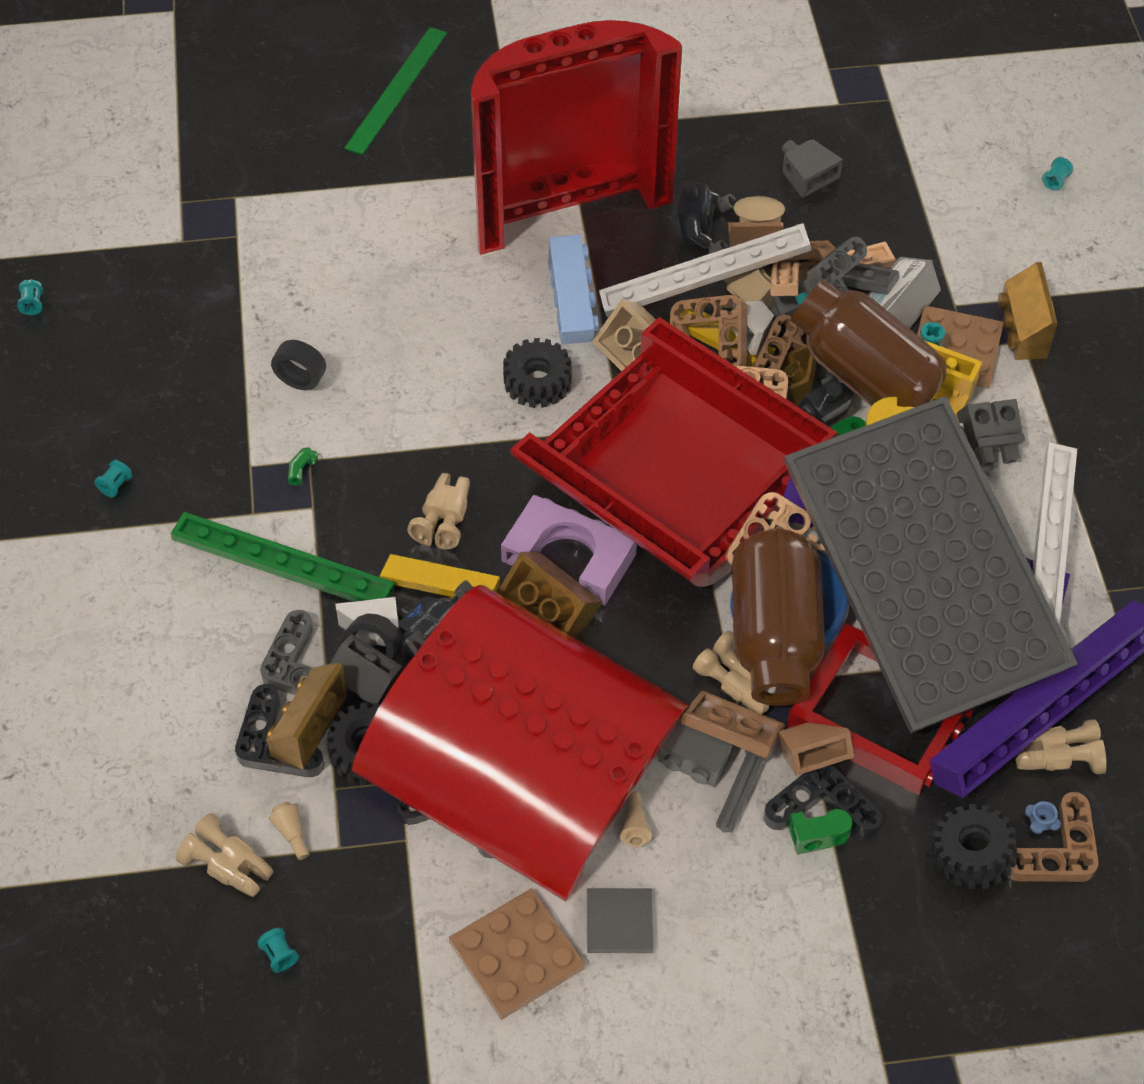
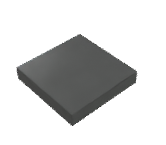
(619, 920)

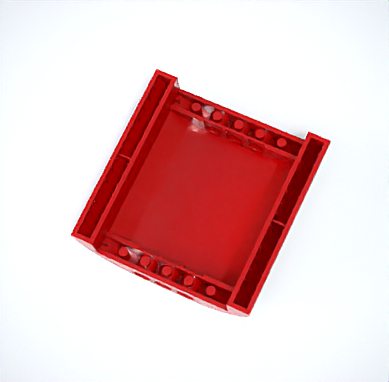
(574, 122)
(676, 452)
(516, 737)

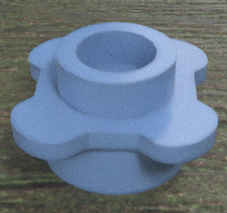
(1044, 809)

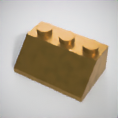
(1028, 313)
(549, 593)
(308, 715)

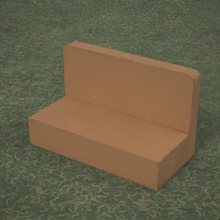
(744, 232)

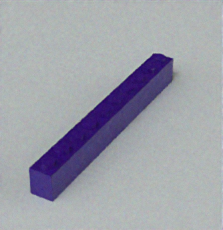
(1040, 705)

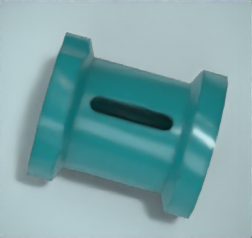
(1059, 171)
(30, 297)
(932, 333)
(113, 478)
(278, 950)

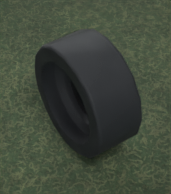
(304, 355)
(382, 627)

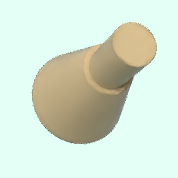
(288, 823)
(635, 827)

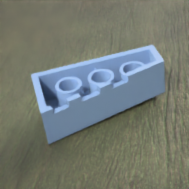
(571, 290)

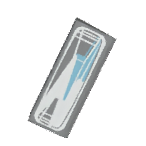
(913, 290)

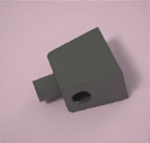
(810, 166)

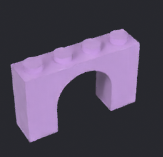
(546, 522)

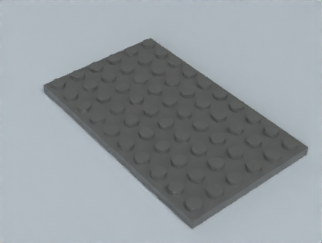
(929, 563)

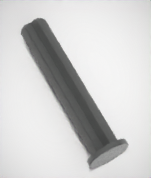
(739, 791)

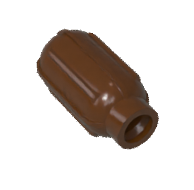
(868, 347)
(778, 614)

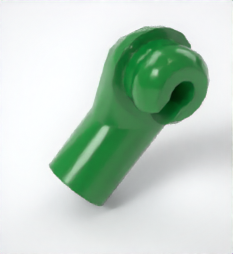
(297, 463)

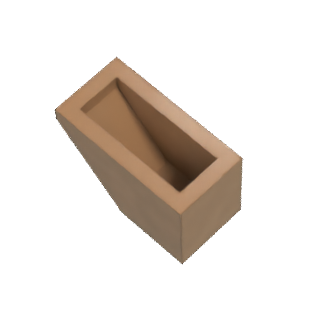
(815, 746)

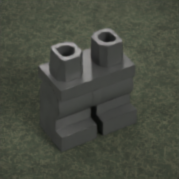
(993, 429)

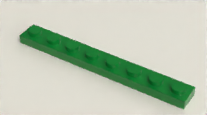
(280, 559)

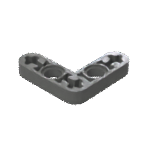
(848, 262)
(288, 664)

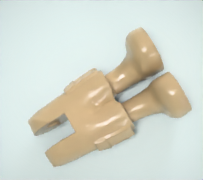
(442, 503)
(734, 683)
(1053, 753)
(231, 864)

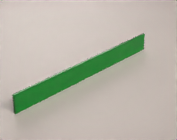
(395, 91)

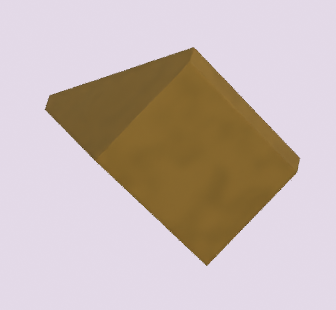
(800, 369)

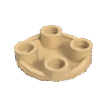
(759, 209)

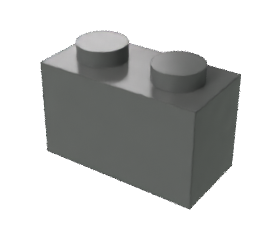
(366, 669)
(695, 754)

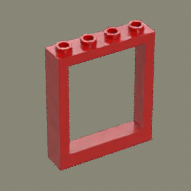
(867, 753)

